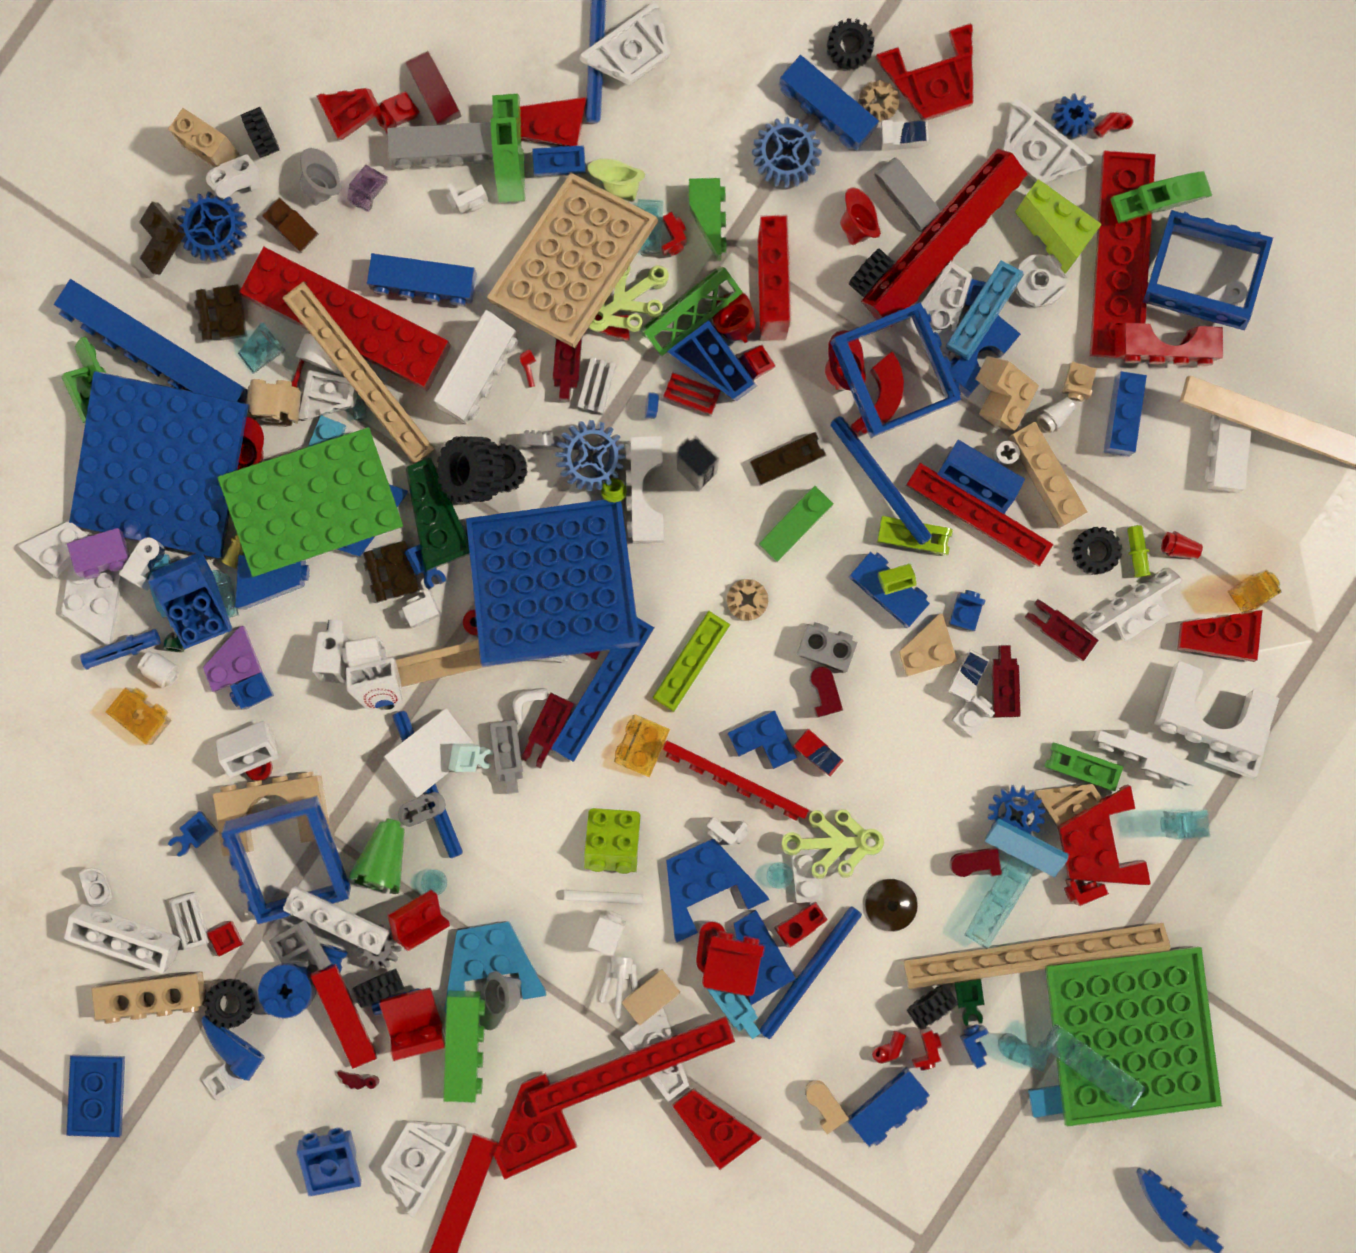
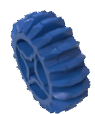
(222, 223)

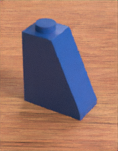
(262, 588)

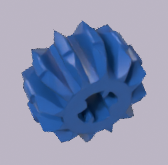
(1082, 121)

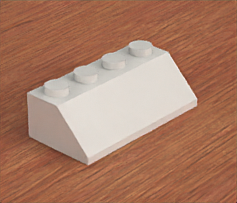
(476, 367)

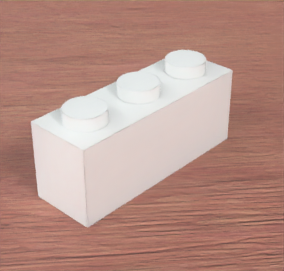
(1228, 455)

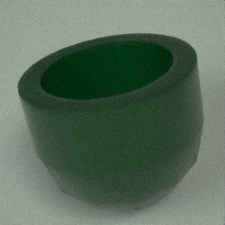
(172, 644)

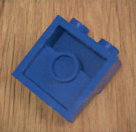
(328, 1162)

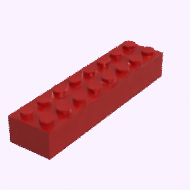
(372, 329)

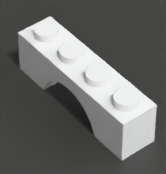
(645, 456)

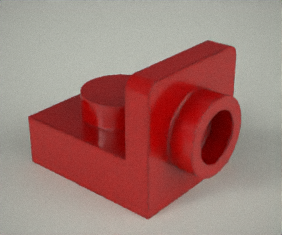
(1089, 892)

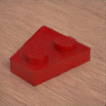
(349, 110)

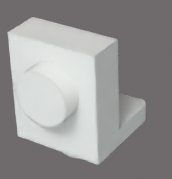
(472, 199)
(720, 832)

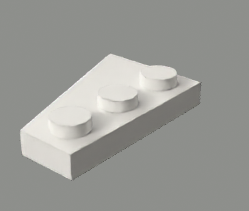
(655, 1029)

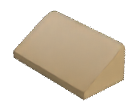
(650, 997)

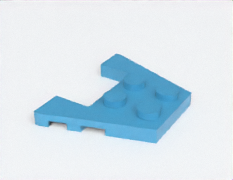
(492, 949)

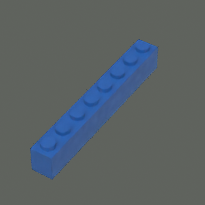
(144, 344)

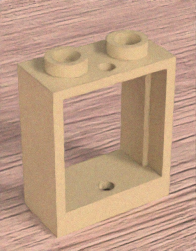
(202, 138)

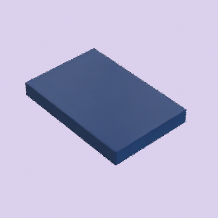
(95, 1095)

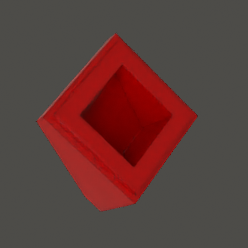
(757, 362)

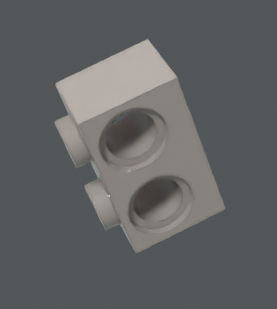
(825, 654)

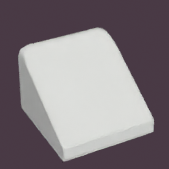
(222, 1081)

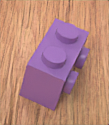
(99, 553)

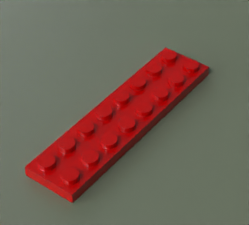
(1120, 251)

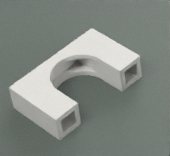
(1180, 715)

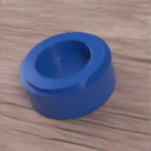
(651, 405)

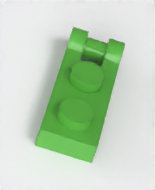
(1085, 767)

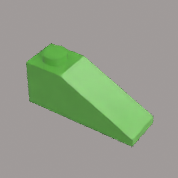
(796, 523)

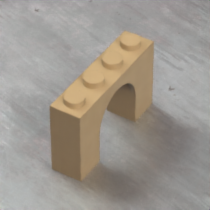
(239, 803)

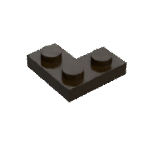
(165, 237)

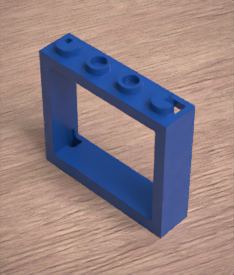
(1198, 305)
(931, 343)
(248, 883)

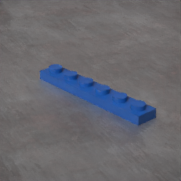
(599, 696)

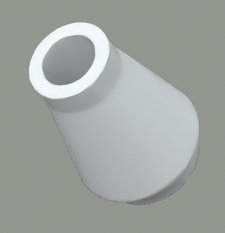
(1055, 415)

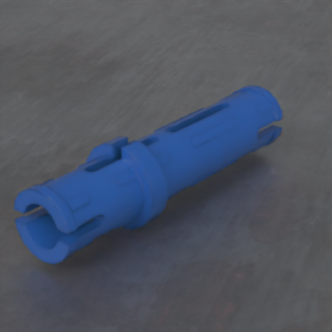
(130, 645)

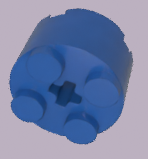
(278, 1002)

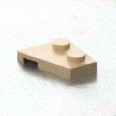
(928, 648)
(1068, 801)

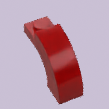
(890, 386)

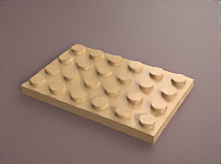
(572, 259)

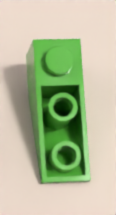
(705, 207)

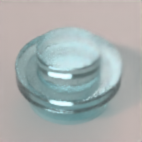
(779, 875)
(435, 881)

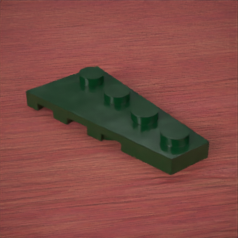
(436, 520)

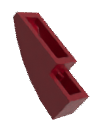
(433, 89)

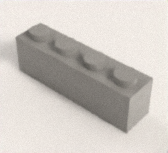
(440, 144)

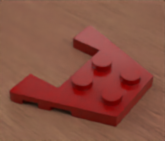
(938, 86)
(1092, 845)

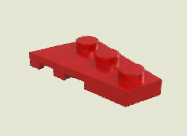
(553, 122)

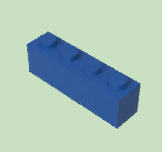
(828, 103)
(421, 278)

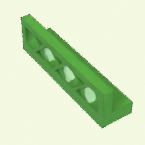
(684, 303)

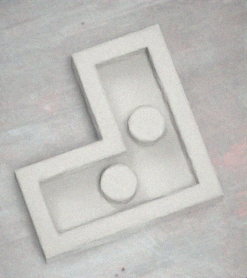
(806, 885)

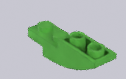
(506, 148)
(1161, 196)

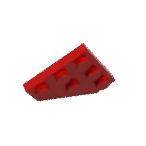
(528, 1139)

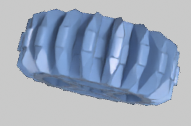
(776, 134)
(608, 443)

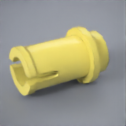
(233, 553)

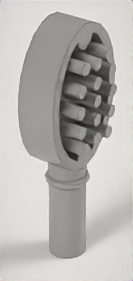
(540, 441)

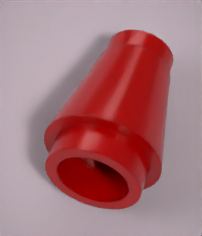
(1178, 545)

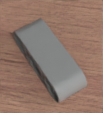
(907, 194)

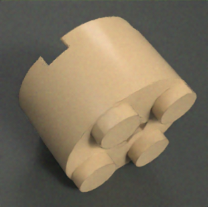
(273, 403)

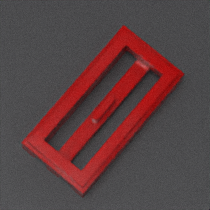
(671, 386)

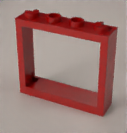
(773, 277)

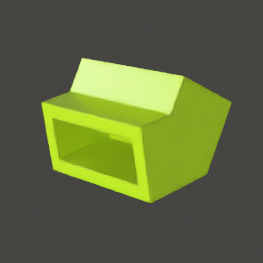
(897, 578)

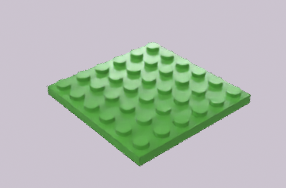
(1145, 1019)

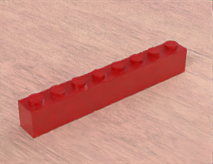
(946, 235)

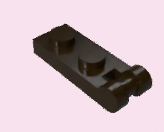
(787, 459)

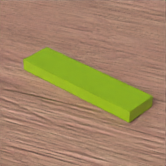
(691, 661)

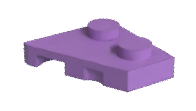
(232, 662)

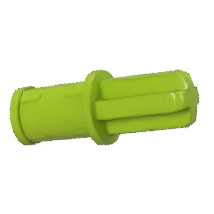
(1138, 551)

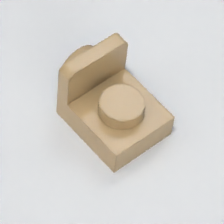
(1079, 382)

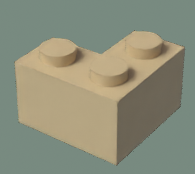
(1009, 393)

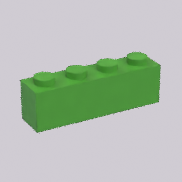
(462, 1046)

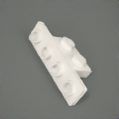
(1135, 609)
(336, 920)

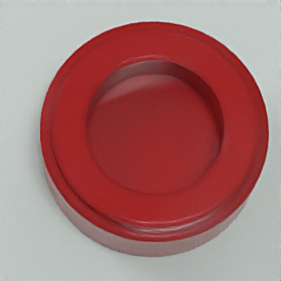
(261, 772)

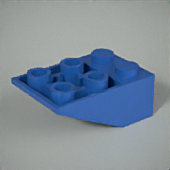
(191, 600)

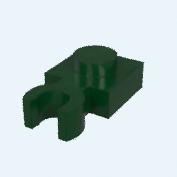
(969, 996)

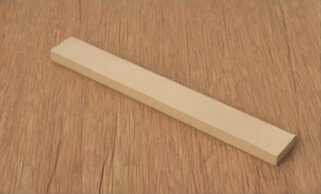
(358, 373)
(1269, 420)

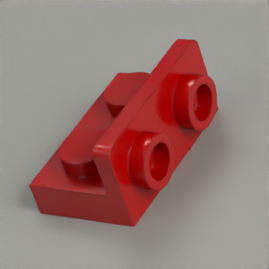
(417, 921)

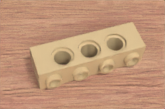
(108, 1008)

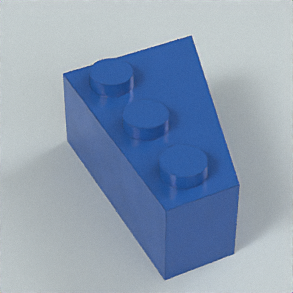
(714, 360)

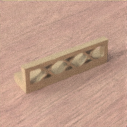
(439, 663)

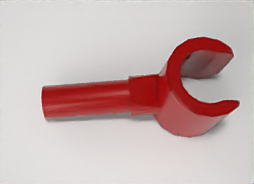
(527, 358)

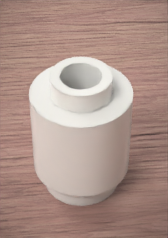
(158, 669)

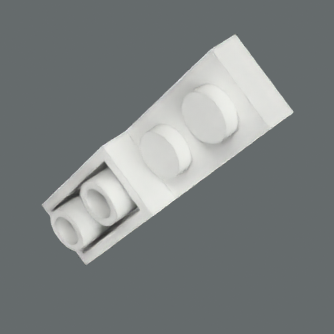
(1154, 757)

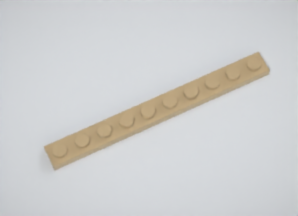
(1035, 955)

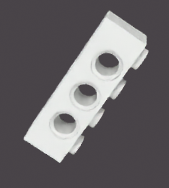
(122, 938)

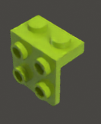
(612, 840)

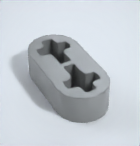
(423, 813)

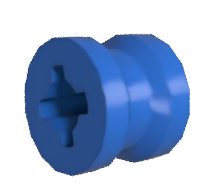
(334, 955)

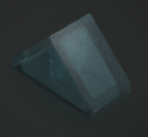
(260, 348)

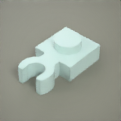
(467, 757)

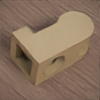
(821, 1097)

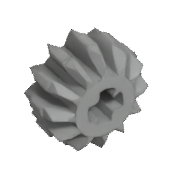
(384, 955)

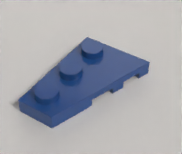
(773, 968)

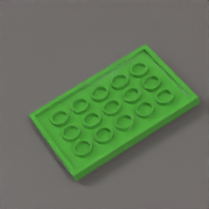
(310, 502)

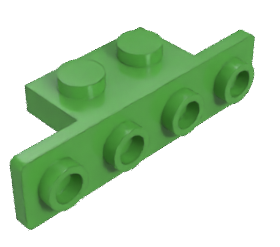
(80, 380)

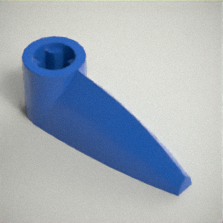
(235, 1051)

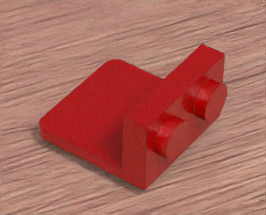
(732, 963)

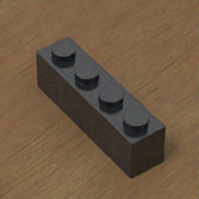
(696, 462)

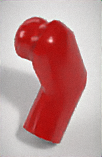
(1115, 121)
(891, 1050)

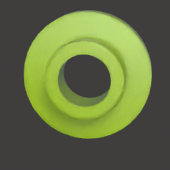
(615, 492)

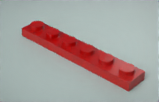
(979, 515)
(744, 785)

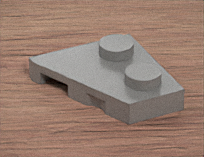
(299, 947)

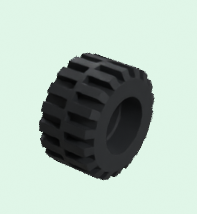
(470, 469)

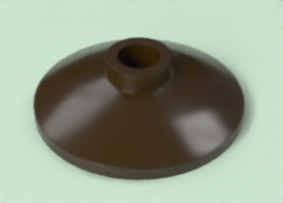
(877, 905)

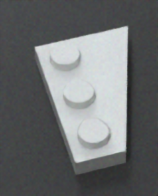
(946, 303)

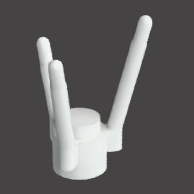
(621, 968)

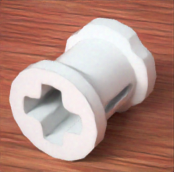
(1009, 447)

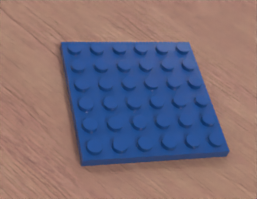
(156, 463)
(552, 582)

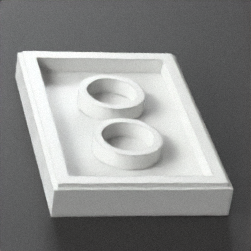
(427, 753)

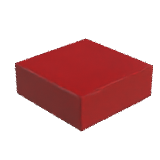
(225, 938)

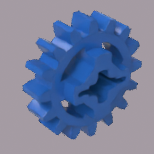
(1026, 807)

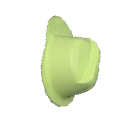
(617, 177)

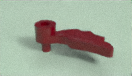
(357, 1081)

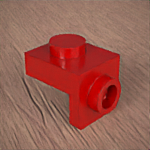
(396, 111)
(675, 229)
(931, 1044)

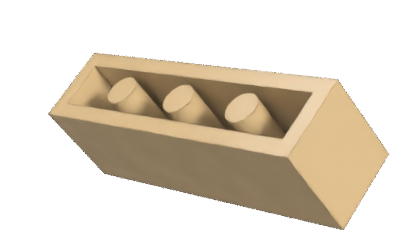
(1048, 475)

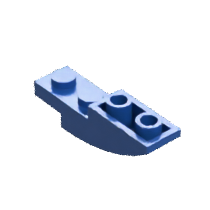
(1169, 1208)

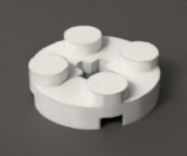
(1055, 282)

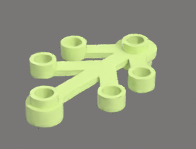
(624, 302)
(837, 843)

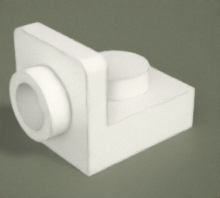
(973, 715)

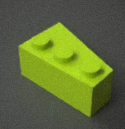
(1057, 223)

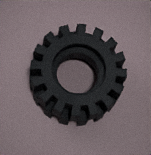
(850, 29)
(260, 132)
(871, 272)
(520, 467)
(1112, 546)
(378, 988)
(932, 1006)
(215, 1011)

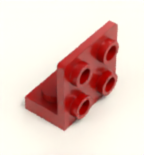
(413, 1023)

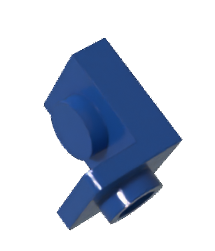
(967, 610)
(251, 691)
(975, 1050)

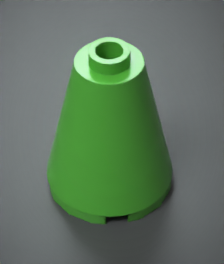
(381, 859)

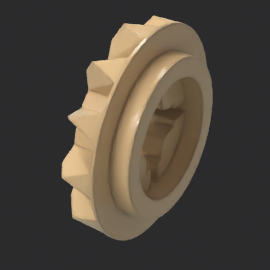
(884, 89)
(747, 612)

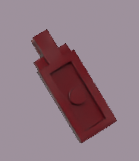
(566, 368)
(1005, 684)

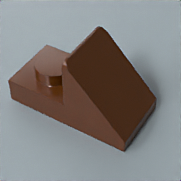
(290, 224)

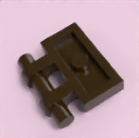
(229, 313)
(399, 571)

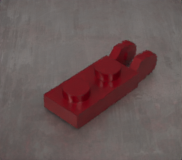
(1063, 631)
(548, 727)

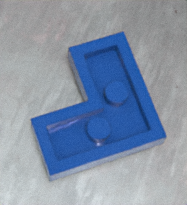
(767, 733)

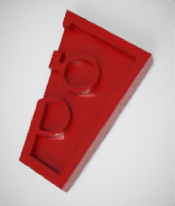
(1226, 636)
(715, 1128)

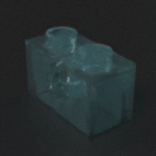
(1185, 823)

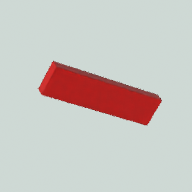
(344, 1016)

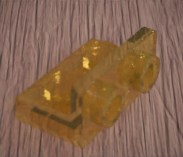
(641, 745)

